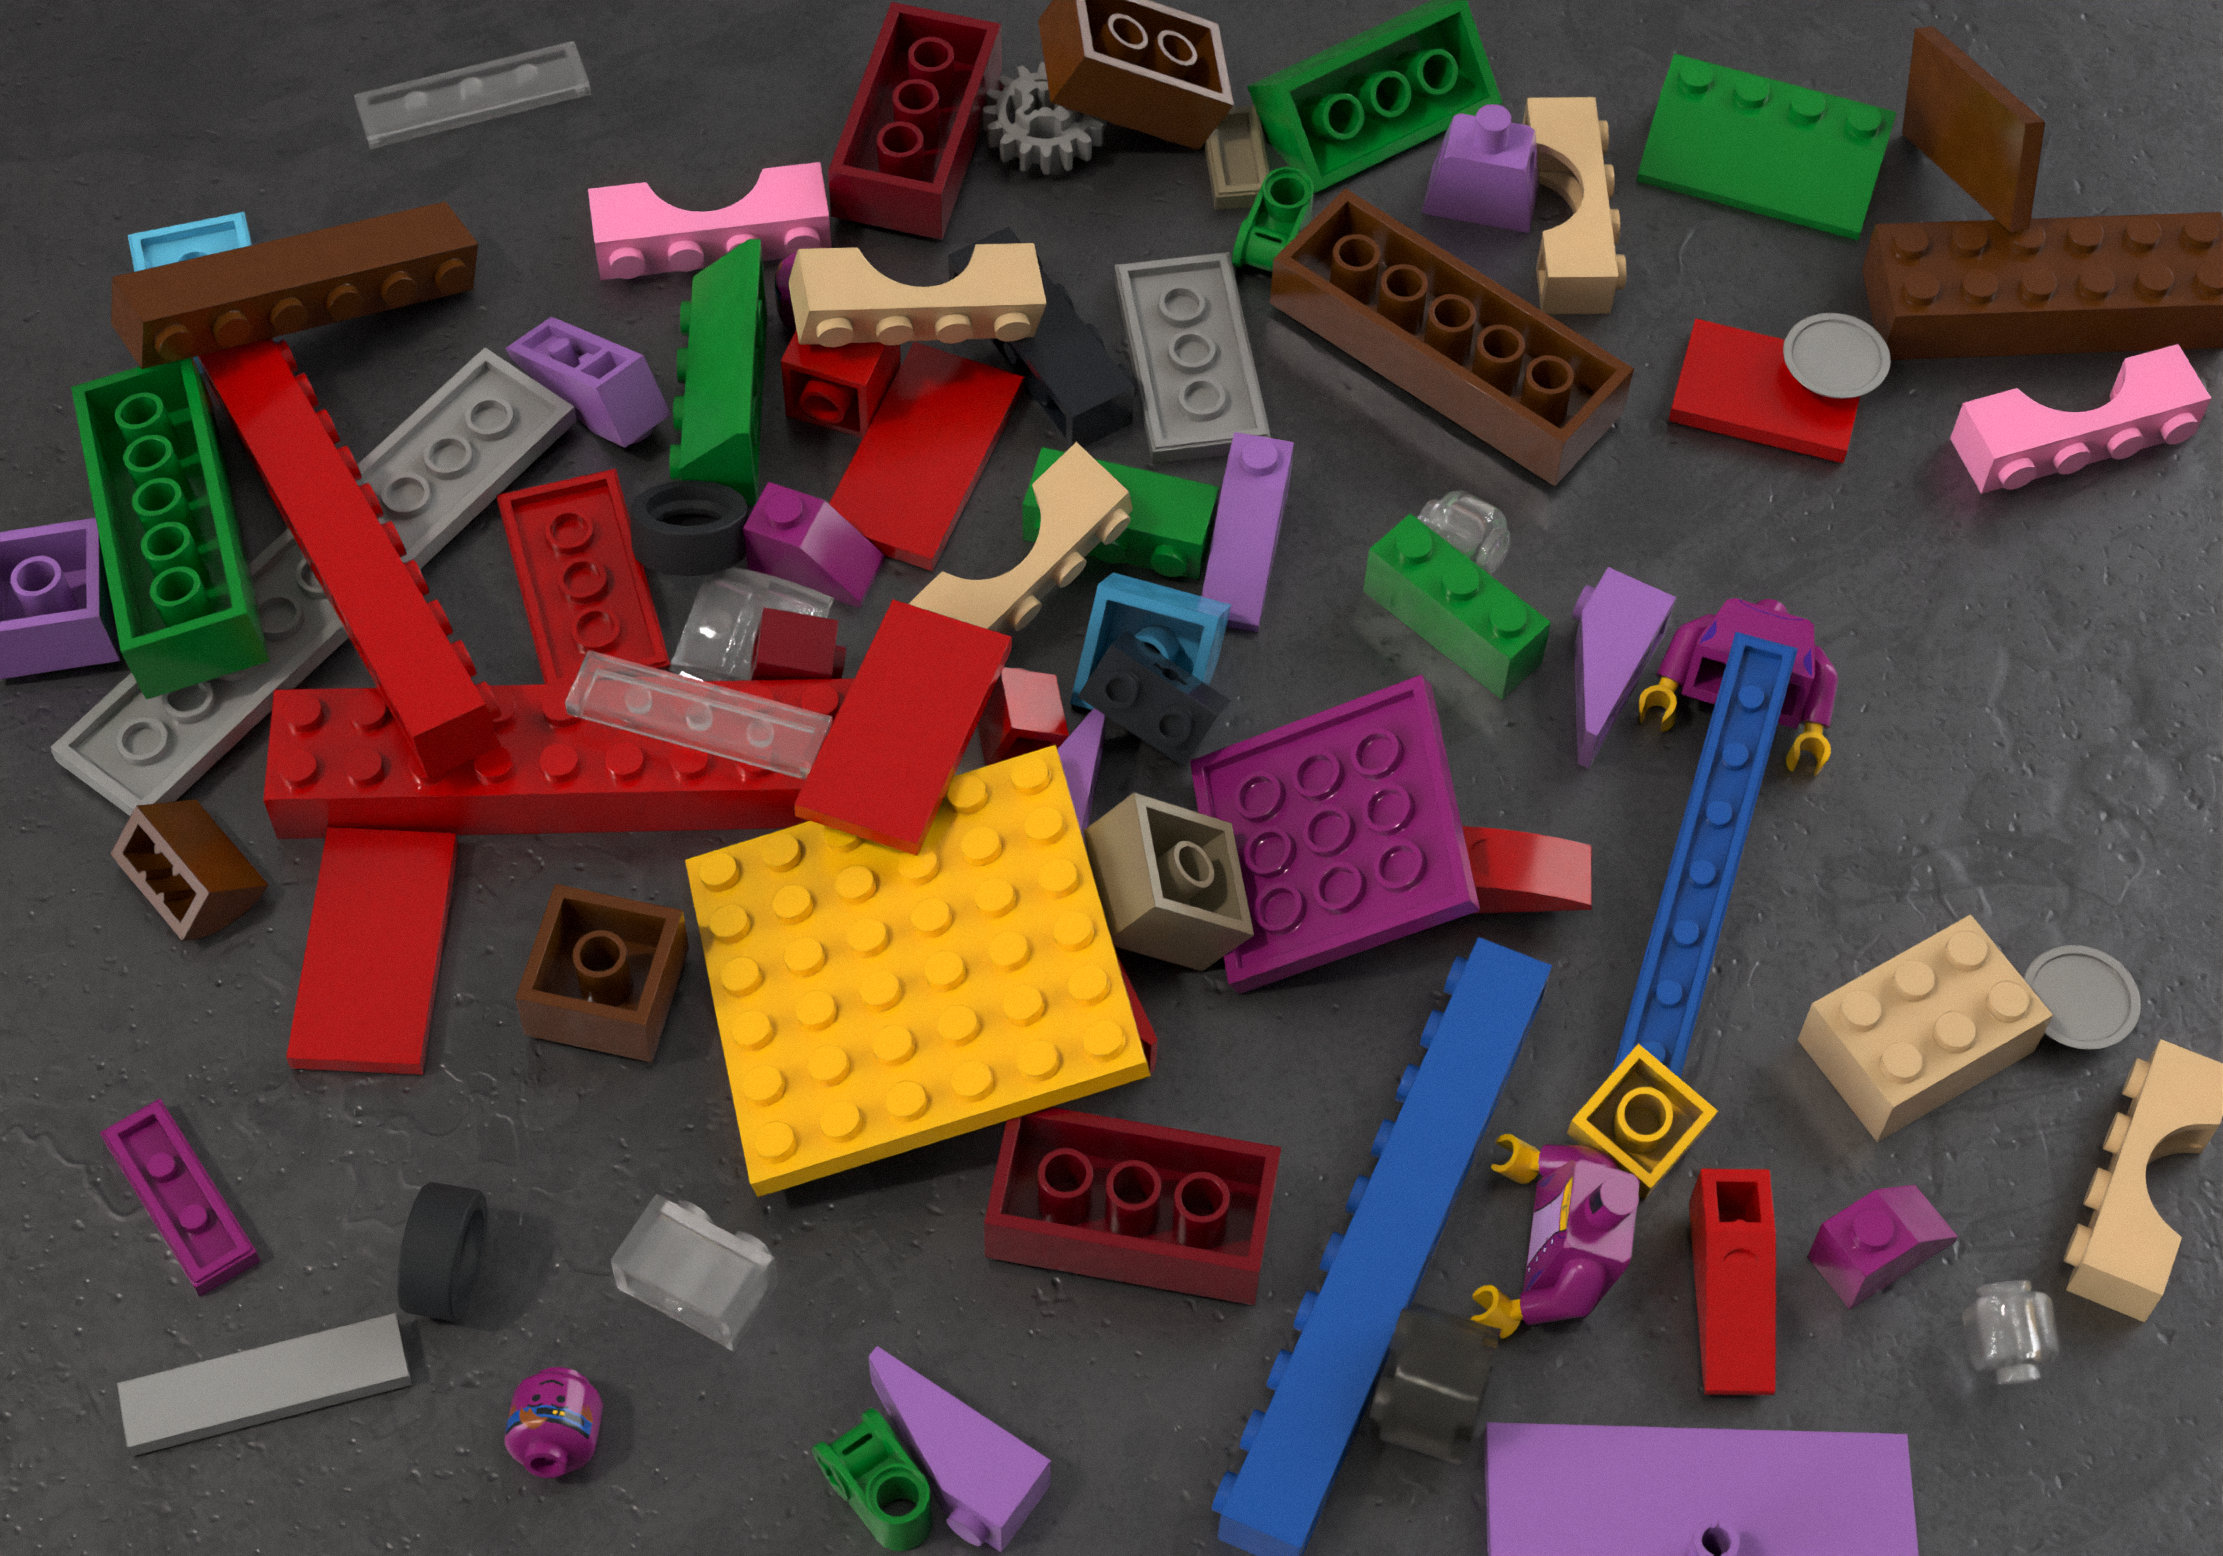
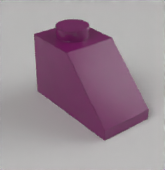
(810, 545)
(1878, 1241)

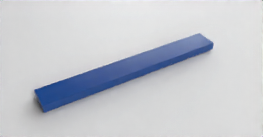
(1708, 851)

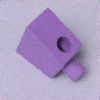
(1485, 171)

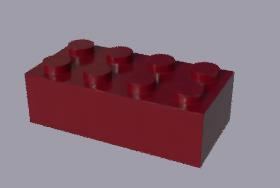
(915, 120)
(1132, 1203)

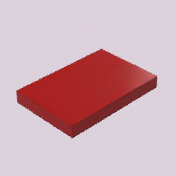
(1743, 389)

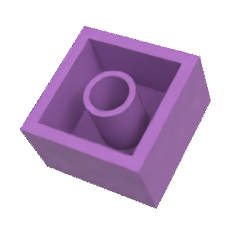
(54, 600)

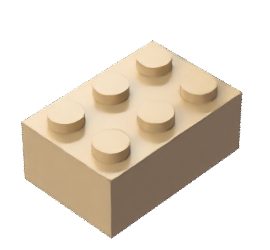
(1924, 1027)

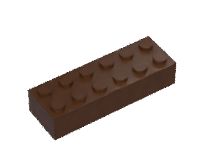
(2047, 287)
(1450, 336)

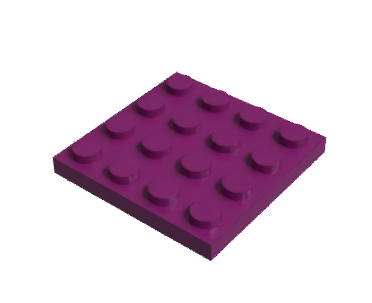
(1340, 831)

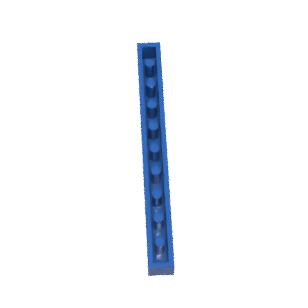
(1383, 1255)

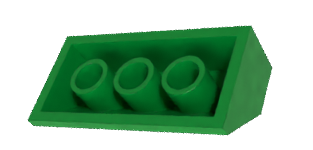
(1376, 92)
(1766, 146)
(723, 374)

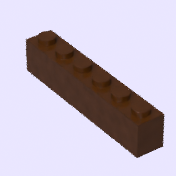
(292, 284)

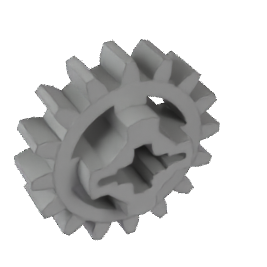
(1041, 129)

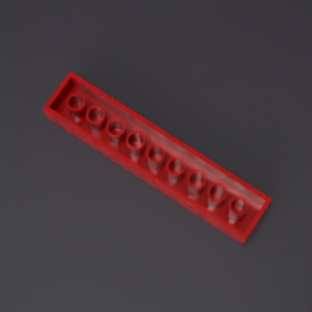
(348, 765)

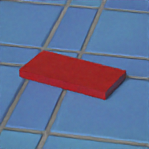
(925, 453)
(581, 575)
(903, 727)
(373, 951)

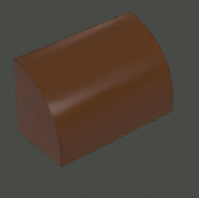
(187, 867)

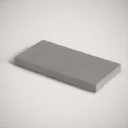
(1189, 355)

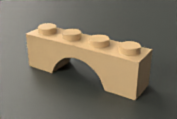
(1578, 258)
(846, 300)
(1078, 510)
(2127, 1245)

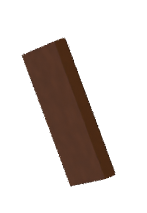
(1973, 128)

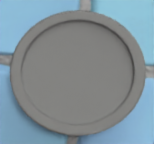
(1836, 355)
(2088, 995)

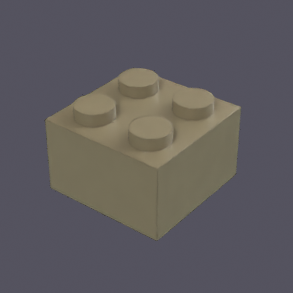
(1169, 882)

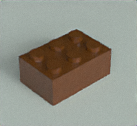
(1137, 66)

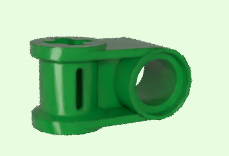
(1275, 218)
(871, 1471)

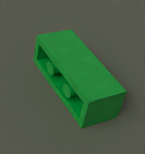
(1168, 521)
(1456, 606)

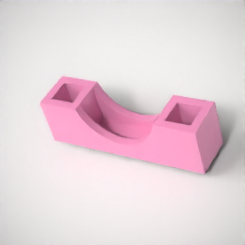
(647, 236)
(2015, 440)

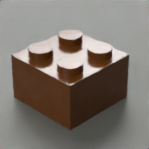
(602, 972)

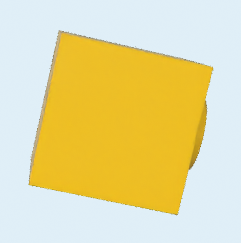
(1643, 1118)

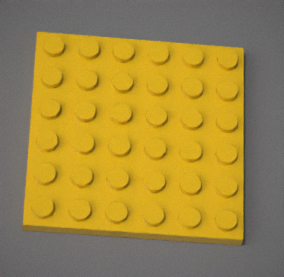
(910, 993)

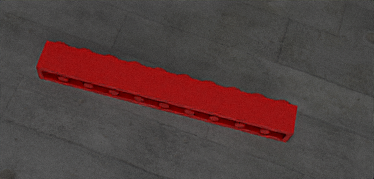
(355, 555)

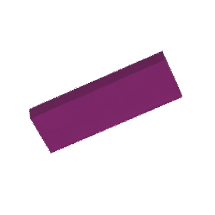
(180, 1197)

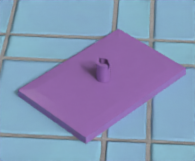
(1696, 1492)

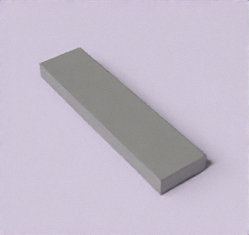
(263, 1384)

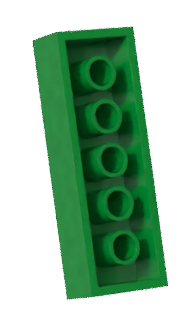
(168, 527)

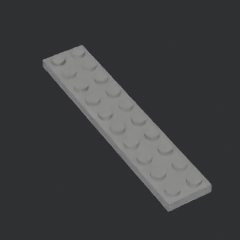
(429, 483)

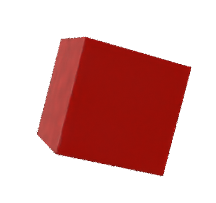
(838, 384)

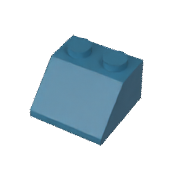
(1170, 621)

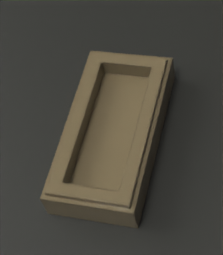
(1236, 159)

